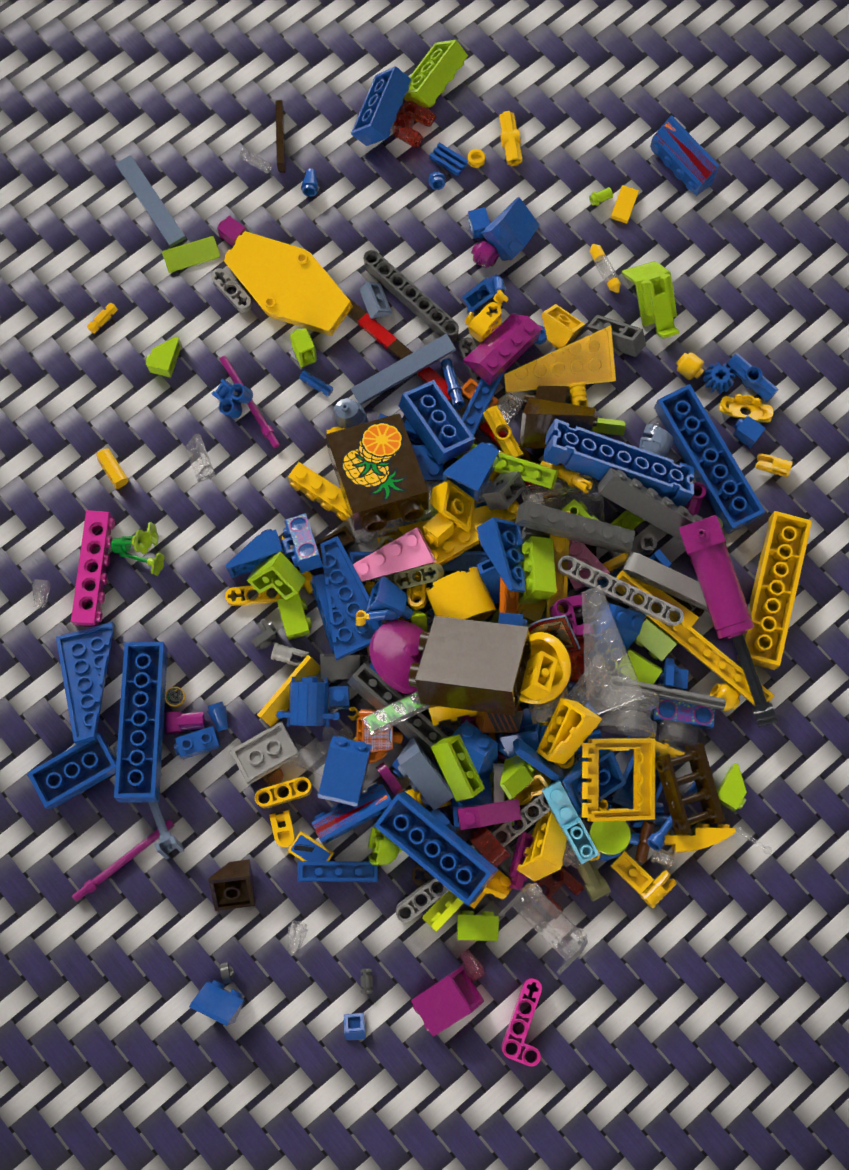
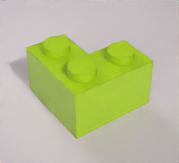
(279, 574)

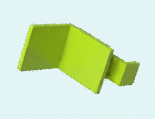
(655, 296)

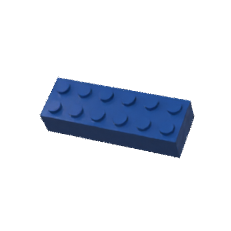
(436, 848)

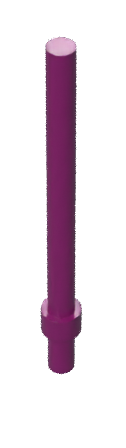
(267, 430)
(91, 884)

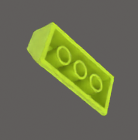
(435, 72)

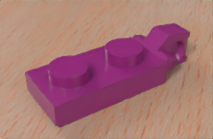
(524, 840)

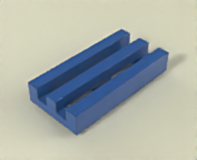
(451, 157)

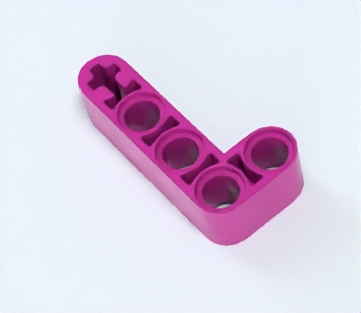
(525, 1019)

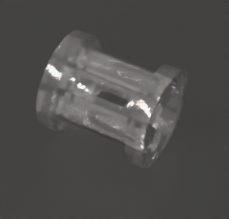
(663, 857)

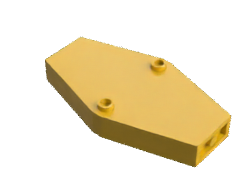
(288, 283)

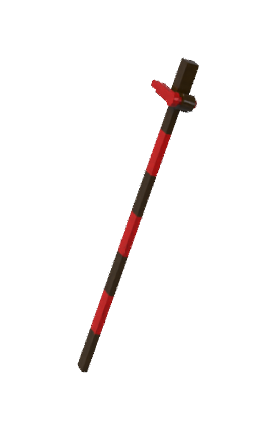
(400, 351)

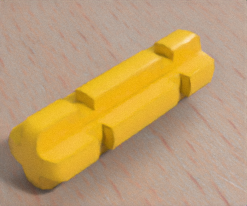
(102, 318)

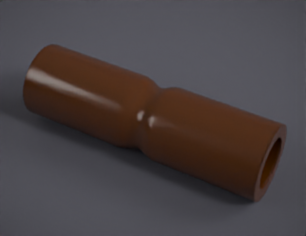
(643, 847)

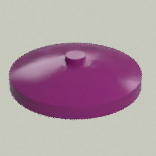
(393, 651)

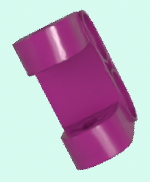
(568, 605)

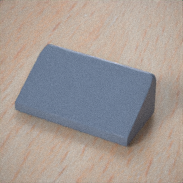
(375, 300)

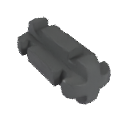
(366, 981)

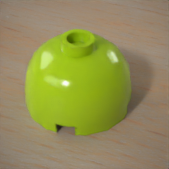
(383, 849)

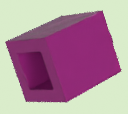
(230, 229)

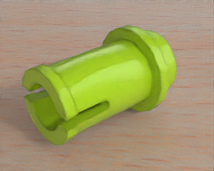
(598, 197)

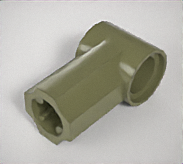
(594, 883)

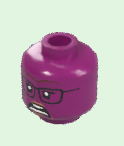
(484, 254)

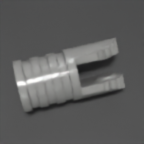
(285, 654)

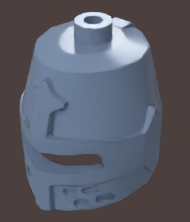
(349, 413)
(656, 440)

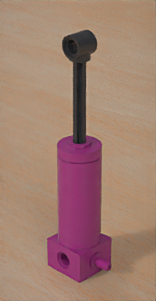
(725, 601)

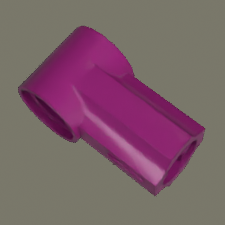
(694, 503)
(178, 722)

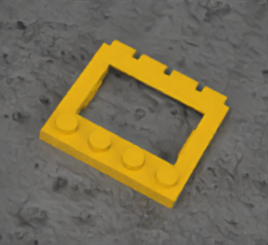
(642, 780)

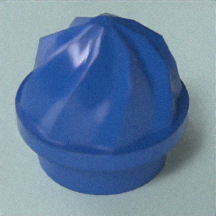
(436, 180)

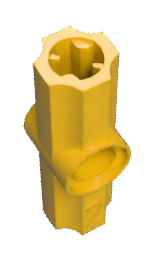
(510, 138)
(497, 423)

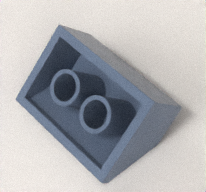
(423, 775)

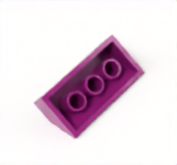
(503, 347)

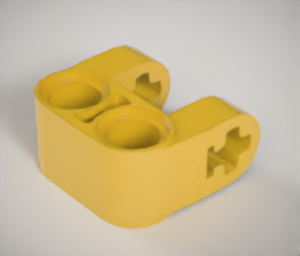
(484, 323)

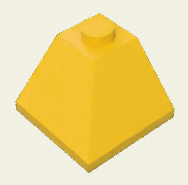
(561, 326)
(453, 504)

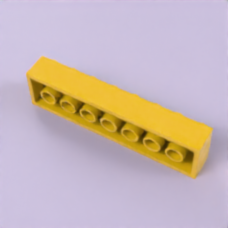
(776, 587)

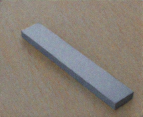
(150, 201)
(403, 369)

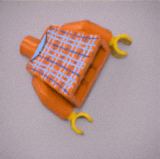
(380, 742)

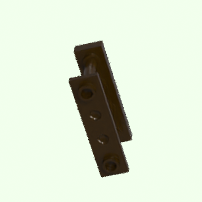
(705, 786)

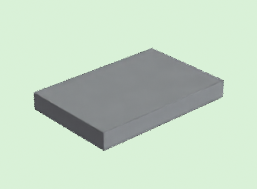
(264, 753)

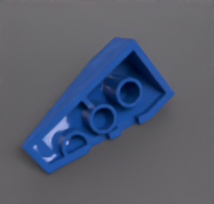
(503, 545)

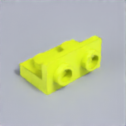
(442, 910)

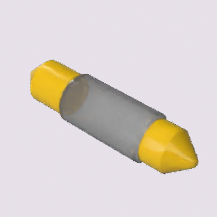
(605, 268)

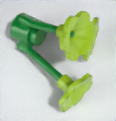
(141, 543)

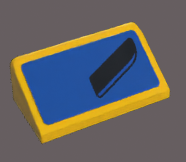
(308, 849)

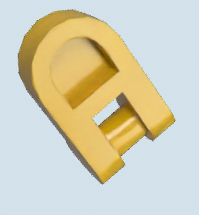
(285, 835)

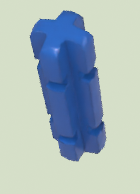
(316, 383)

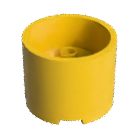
(461, 596)

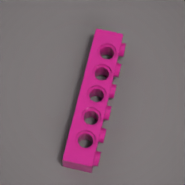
(93, 521)

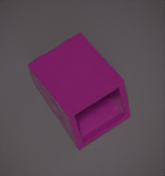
(447, 1001)

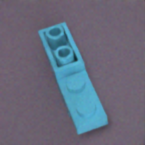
(570, 822)

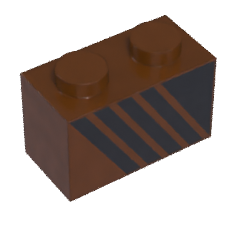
(497, 722)

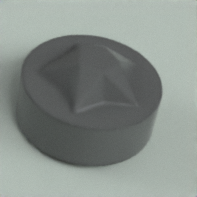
(227, 973)

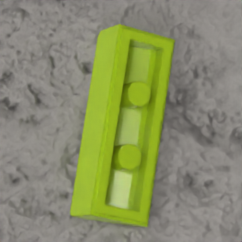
(191, 254)
(610, 426)

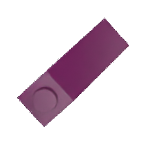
(489, 814)

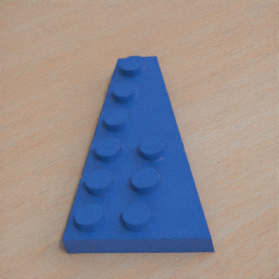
(345, 598)
(84, 670)

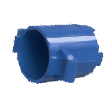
(309, 703)

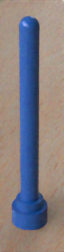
(656, 840)

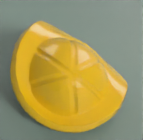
(552, 646)

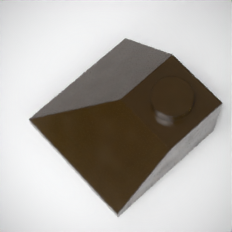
(233, 886)

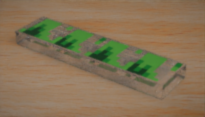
(394, 714)

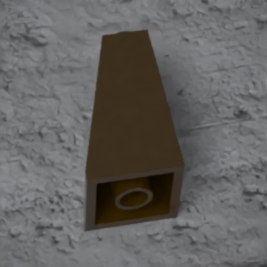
(541, 413)

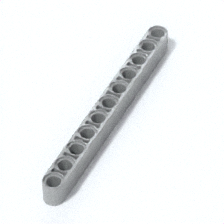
(511, 834)

